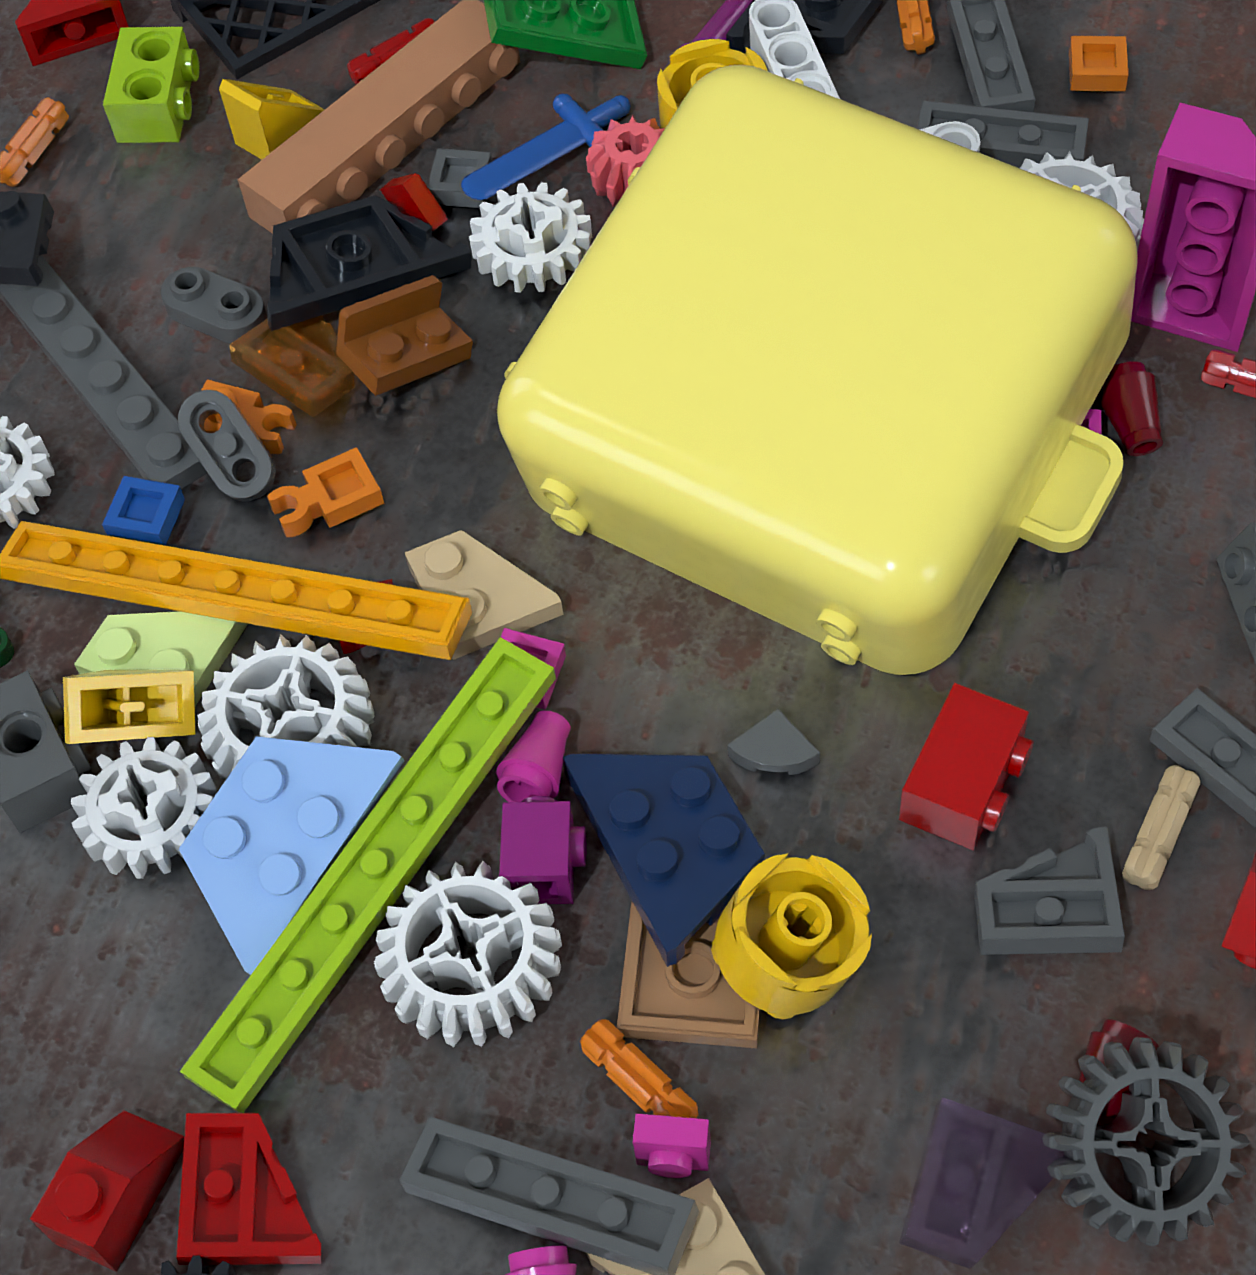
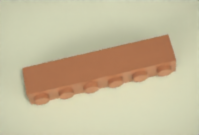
(379, 119)

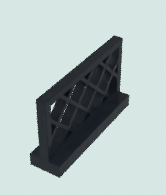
(272, 40)

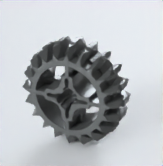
(1148, 1172)

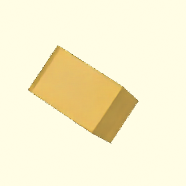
(264, 115)
(128, 705)

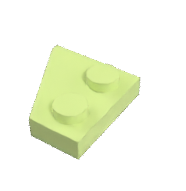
(162, 643)

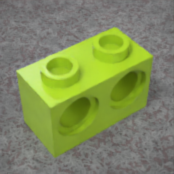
(150, 84)

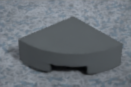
(774, 747)

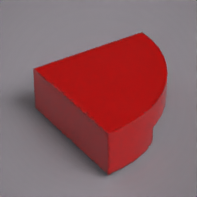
(414, 199)

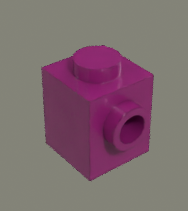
(542, 847)

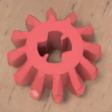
(618, 153)

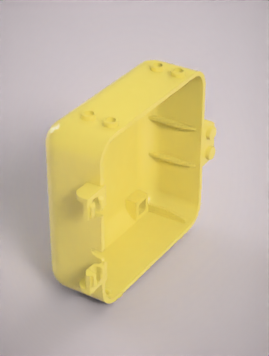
(829, 368)

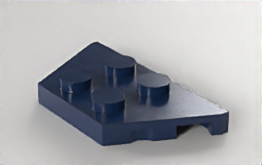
(668, 837)

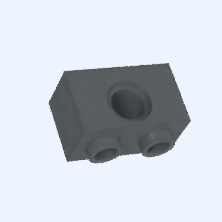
(47, 777)

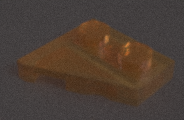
(296, 362)

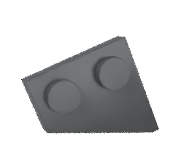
(1053, 903)

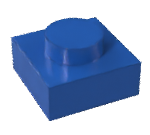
(144, 510)

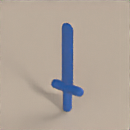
(545, 148)

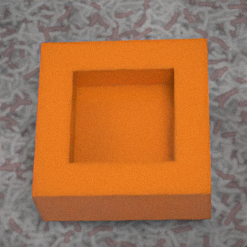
(1098, 63)

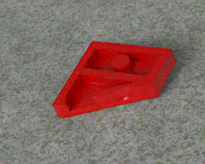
(238, 1197)

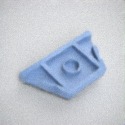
(279, 832)

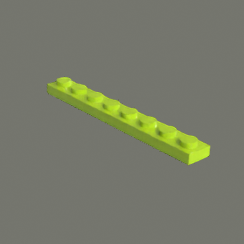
(367, 877)

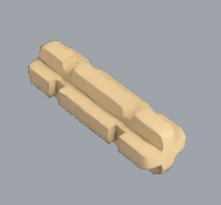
(1161, 827)

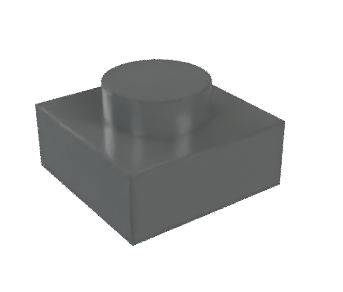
(449, 170)

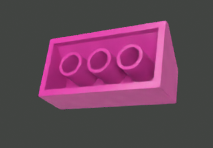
(1200, 231)

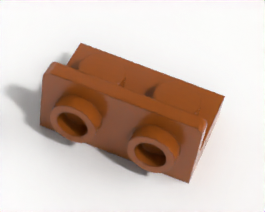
(400, 336)

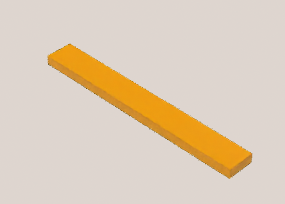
(237, 589)

